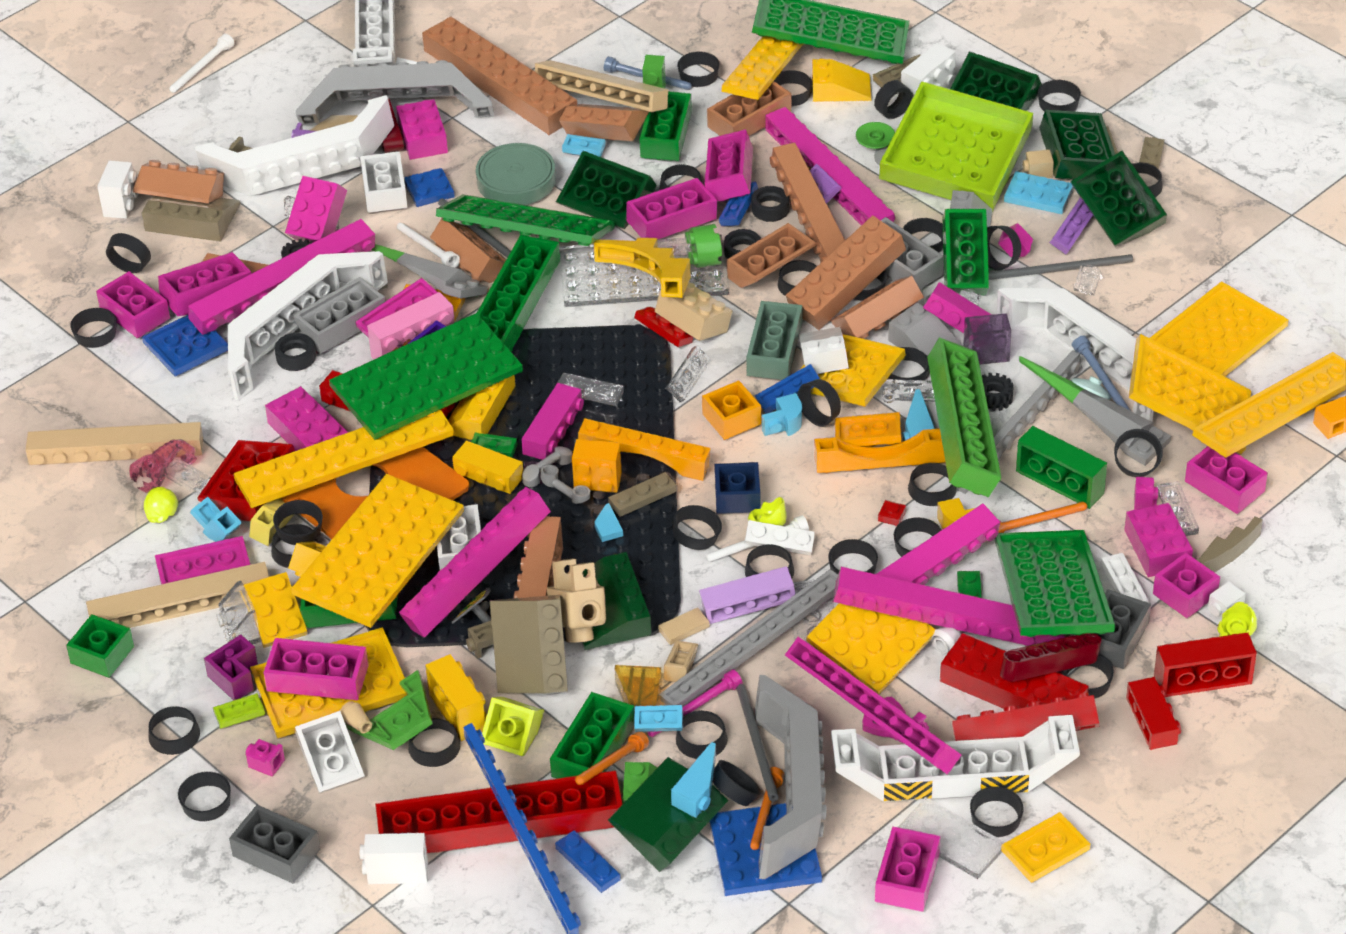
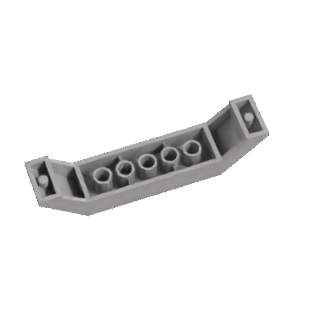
(396, 82)
(799, 729)

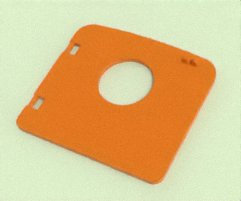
(414, 467)

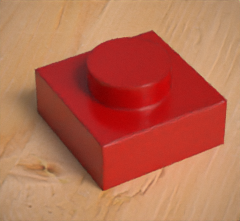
(891, 513)

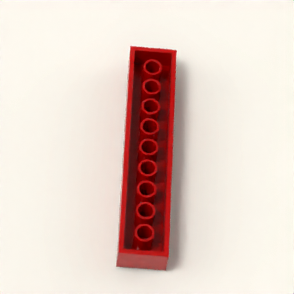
(477, 819)

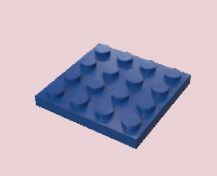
(740, 864)

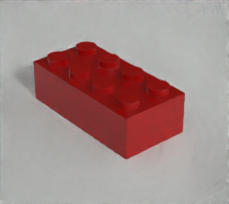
(1205, 664)

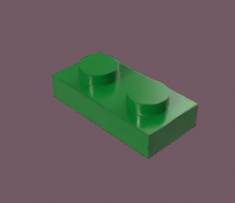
(499, 444)
(969, 583)

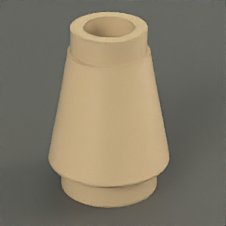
(356, 717)

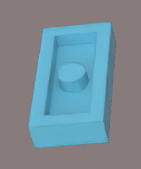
(576, 144)
(658, 718)

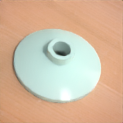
(1092, 385)

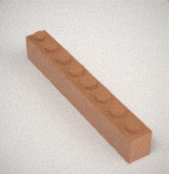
(806, 199)

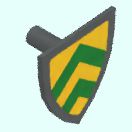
(479, 610)

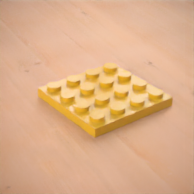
(868, 369)
(870, 643)

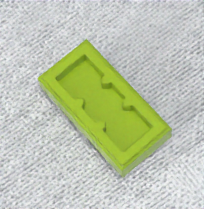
(238, 710)

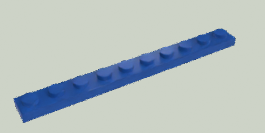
(526, 838)

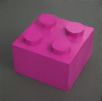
(1185, 585)

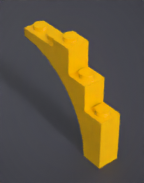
(645, 255)

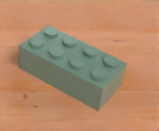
(774, 340)

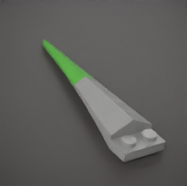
(445, 278)
(1106, 414)

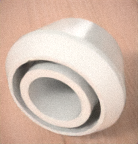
(944, 639)

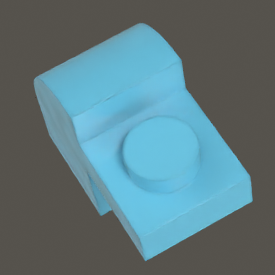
(785, 418)
(216, 523)

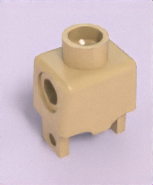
(580, 599)

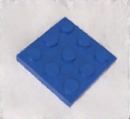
(183, 346)

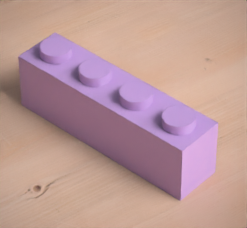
(747, 595)

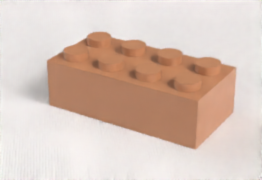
(743, 113)

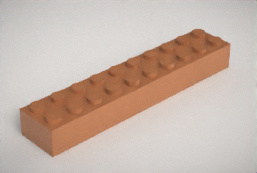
(498, 74)

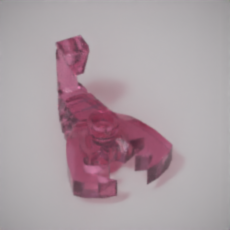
(158, 462)

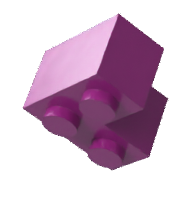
(231, 667)

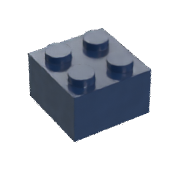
(737, 487)

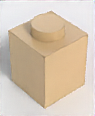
(1039, 163)

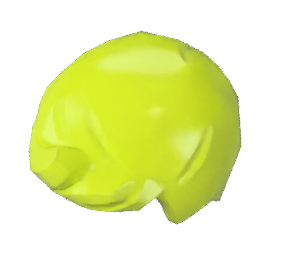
(160, 504)
(770, 513)
(1237, 620)

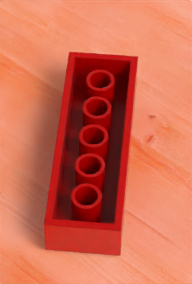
(976, 668)

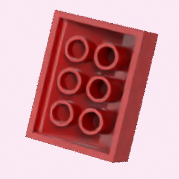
(222, 486)

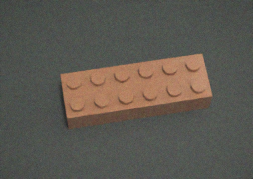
(846, 271)
(542, 548)

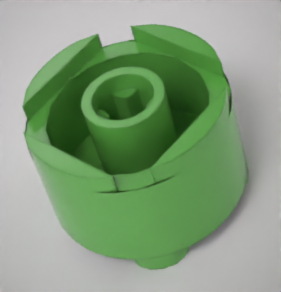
(704, 246)

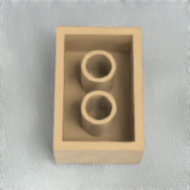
(695, 313)

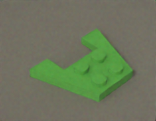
(402, 718)

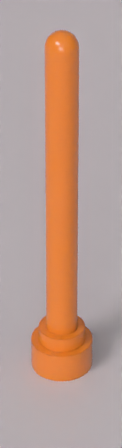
(1043, 516)
(636, 743)
(778, 777)

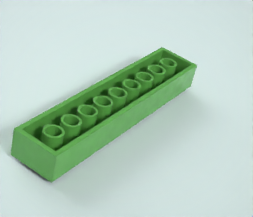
(963, 418)

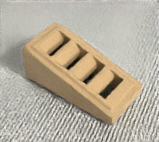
(680, 663)

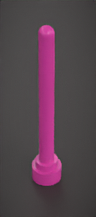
(729, 681)

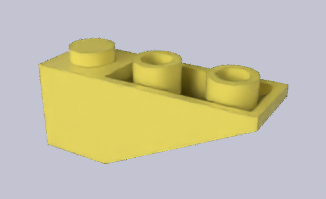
(262, 523)

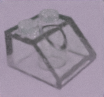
(238, 615)

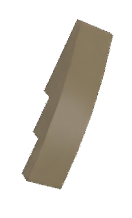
(1225, 551)

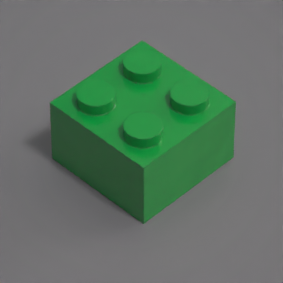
(100, 645)

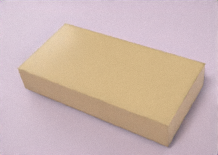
(684, 626)

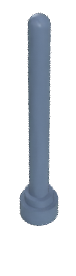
(612, 65)
(1082, 346)

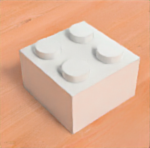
(117, 189)

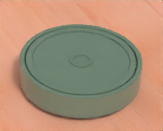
(516, 173)

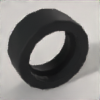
(885, 94)
(774, 213)
(737, 237)
(297, 362)

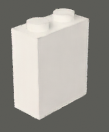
(394, 858)

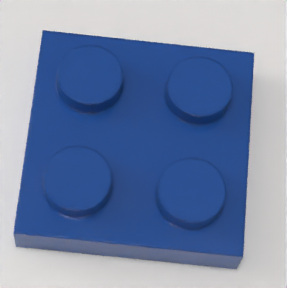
(429, 187)

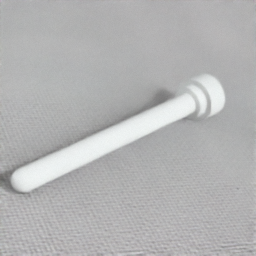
(224, 43)
(448, 258)
(798, 523)

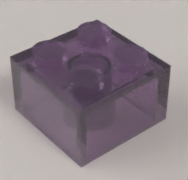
(988, 337)

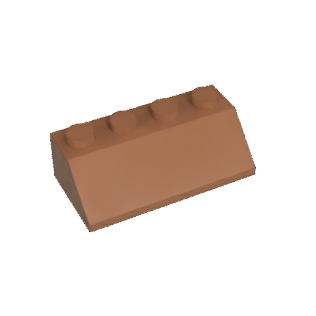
(603, 121)
(179, 182)
(474, 253)
(767, 255)
(878, 308)

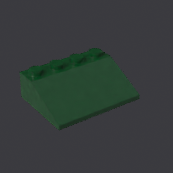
(996, 82)
(1075, 141)
(603, 188)
(1119, 199)
(624, 603)
(654, 824)

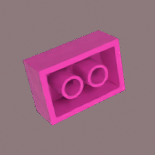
(422, 129)
(315, 209)
(133, 304)
(1226, 480)
(1156, 537)
(907, 869)

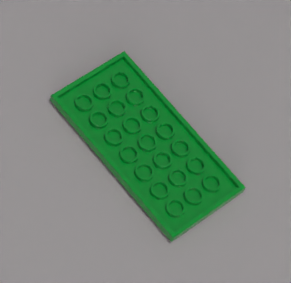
(833, 28)
(526, 219)
(425, 376)
(1053, 583)

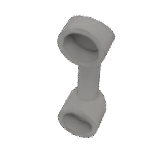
(531, 473)
(549, 477)

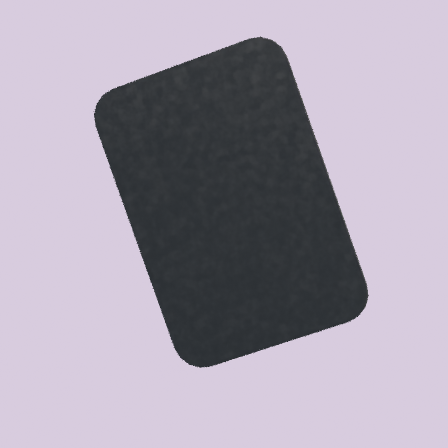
(611, 354)

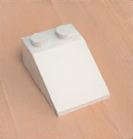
(824, 350)
(329, 752)

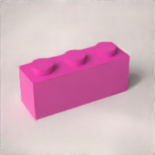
(952, 307)

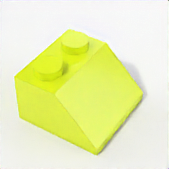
(511, 725)

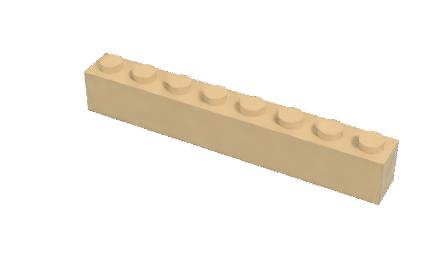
(604, 86)
(108, 442)
(173, 598)

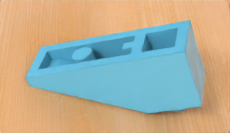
(918, 417)
(694, 788)

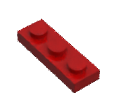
(663, 327)

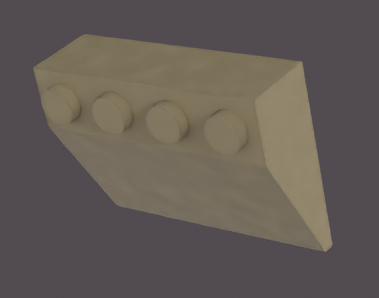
(189, 218)
(529, 645)

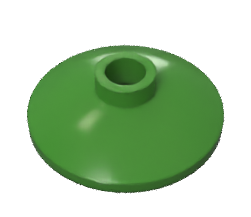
(874, 135)

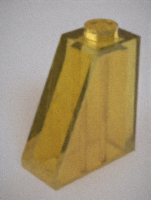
(639, 684)

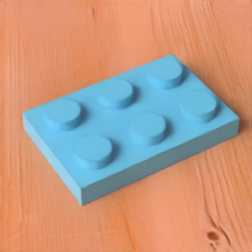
(1038, 192)

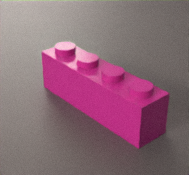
(552, 421)

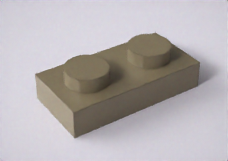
(1152, 151)

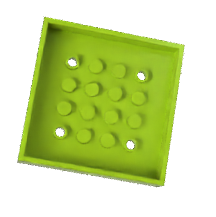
(951, 140)

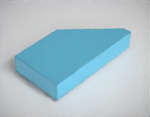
(608, 525)

